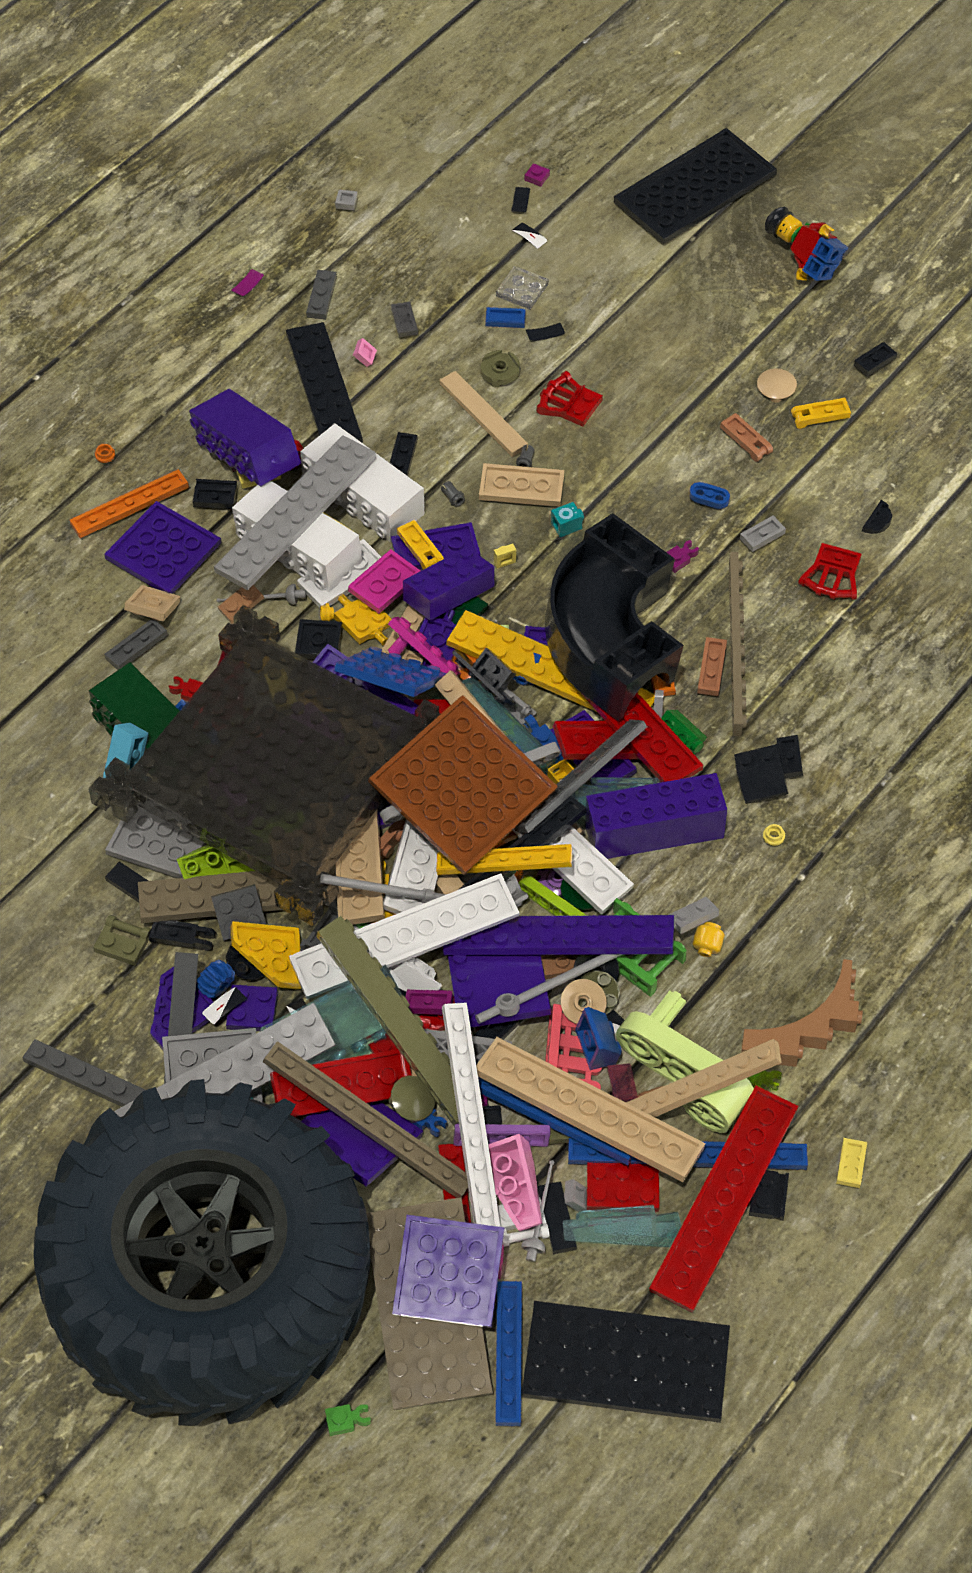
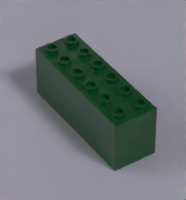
(132, 699)

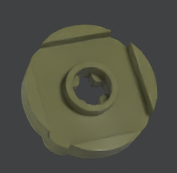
(499, 377)

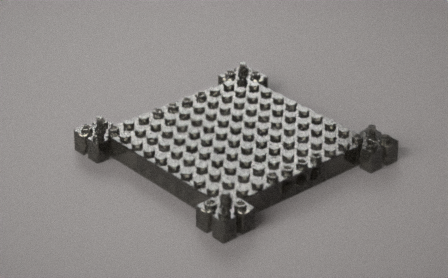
(268, 763)

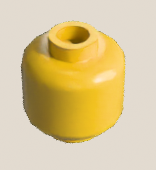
(708, 939)

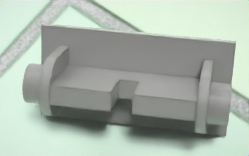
(520, 709)

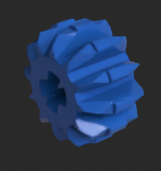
(215, 979)

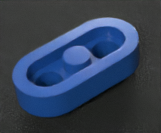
(709, 495)

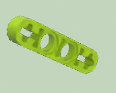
(547, 899)

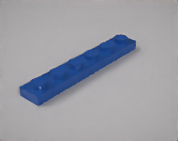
(508, 1353)

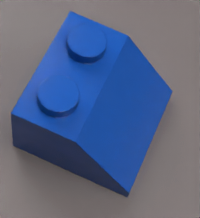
(597, 1039)

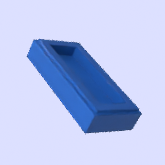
(505, 317)

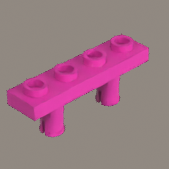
(408, 636)

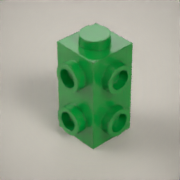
(685, 730)

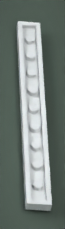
(470, 1114)

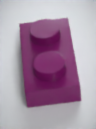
(428, 1000)

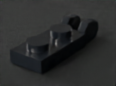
(181, 934)

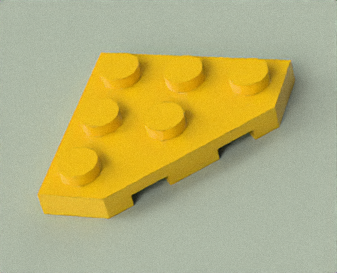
(268, 950)

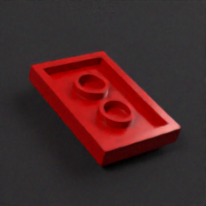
(621, 1185)

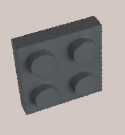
(237, 906)

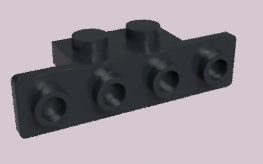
(491, 672)

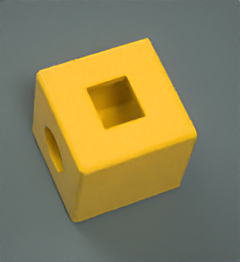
(564, 769)

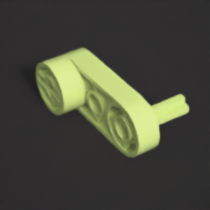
(675, 1057)

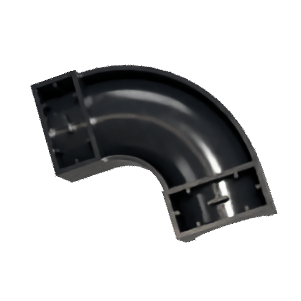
(595, 619)

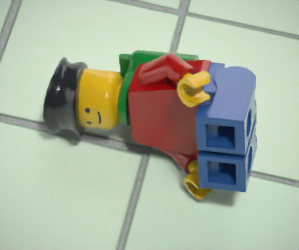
(813, 246)

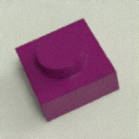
(537, 175)

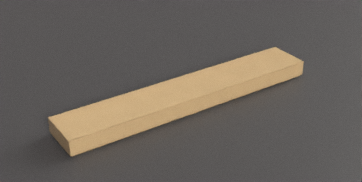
(483, 413)

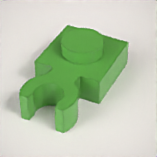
(341, 1419)

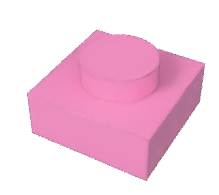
(364, 352)

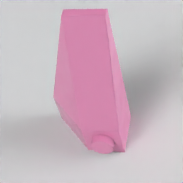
(516, 1180)

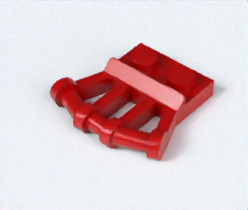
(580, 405)
(836, 561)

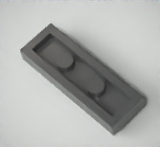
(321, 294)
(136, 644)

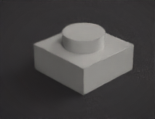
(346, 199)
(575, 1195)

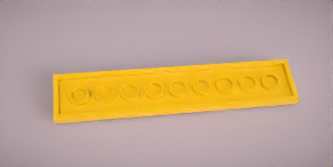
(476, 633)

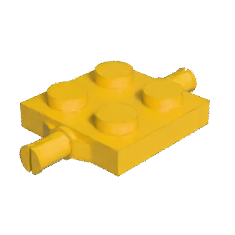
(362, 621)

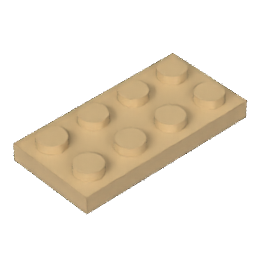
(521, 485)

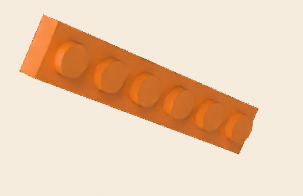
(129, 503)

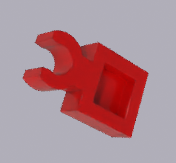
(186, 689)

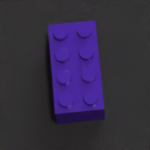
(448, 583)

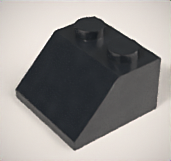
(761, 773)

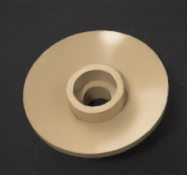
(582, 989)

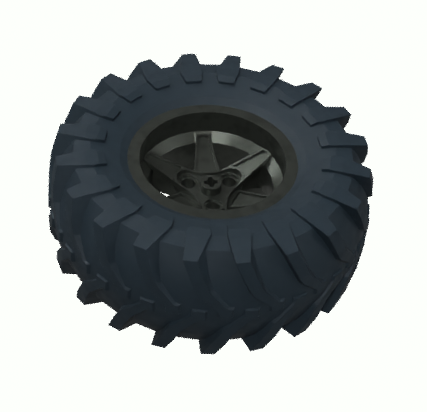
(223, 1349)

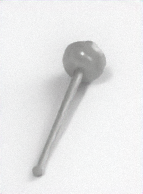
(291, 595)
(534, 1245)

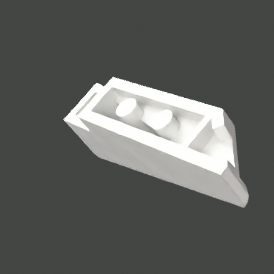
(415, 974)

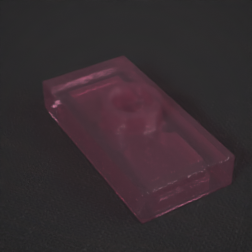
(622, 1082)

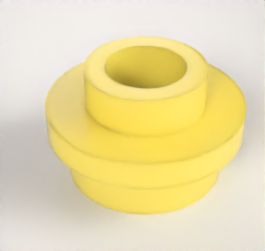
(774, 829)

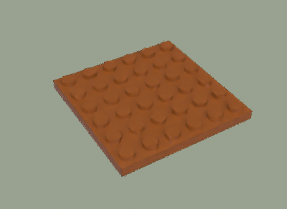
(462, 784)

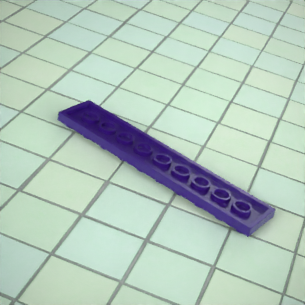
(571, 936)

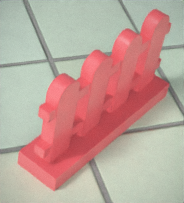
(567, 1043)

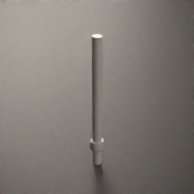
(425, 895)

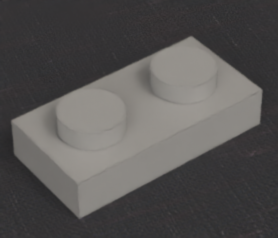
(762, 533)

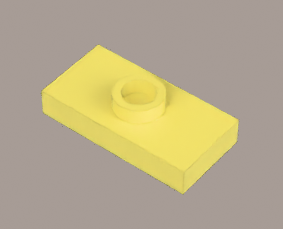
(851, 1163)

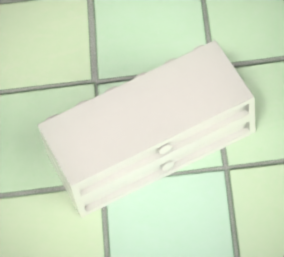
(379, 495)
(321, 553)

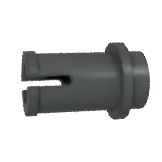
(525, 456)
(456, 497)

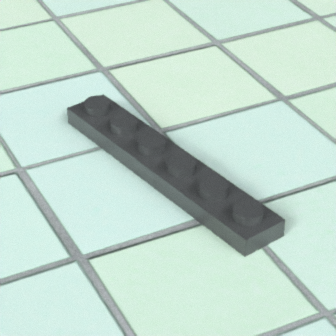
(81, 1074)

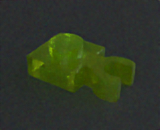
(766, 1078)

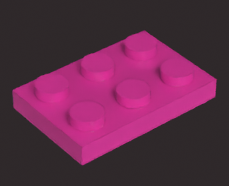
(382, 581)

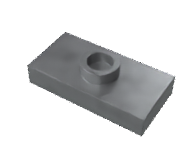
(404, 319)

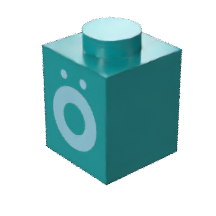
(567, 519)

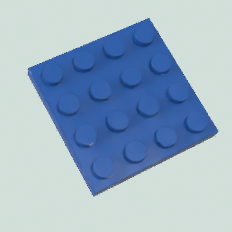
(390, 671)

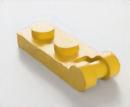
(820, 412)
(419, 544)

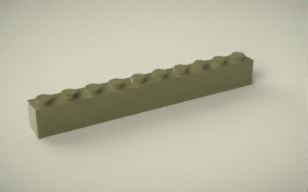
(391, 1012)

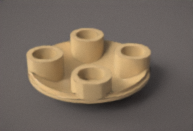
(776, 384)

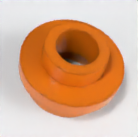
(104, 453)

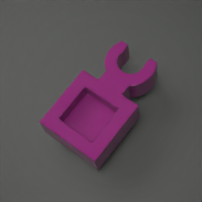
(682, 555)

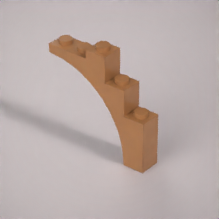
(816, 1029)

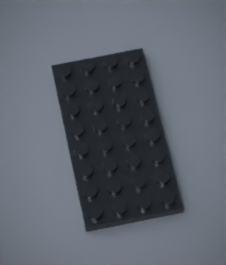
(694, 185)
(626, 1361)

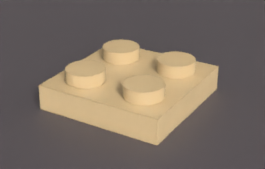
(152, 603)

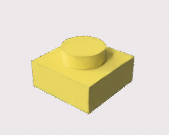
(504, 556)

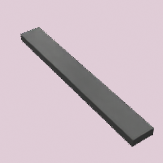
(583, 772)

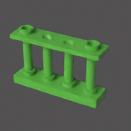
(629, 966)

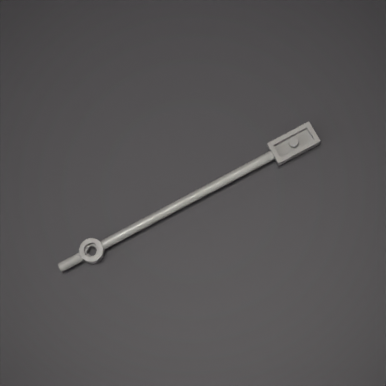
(684, 918)

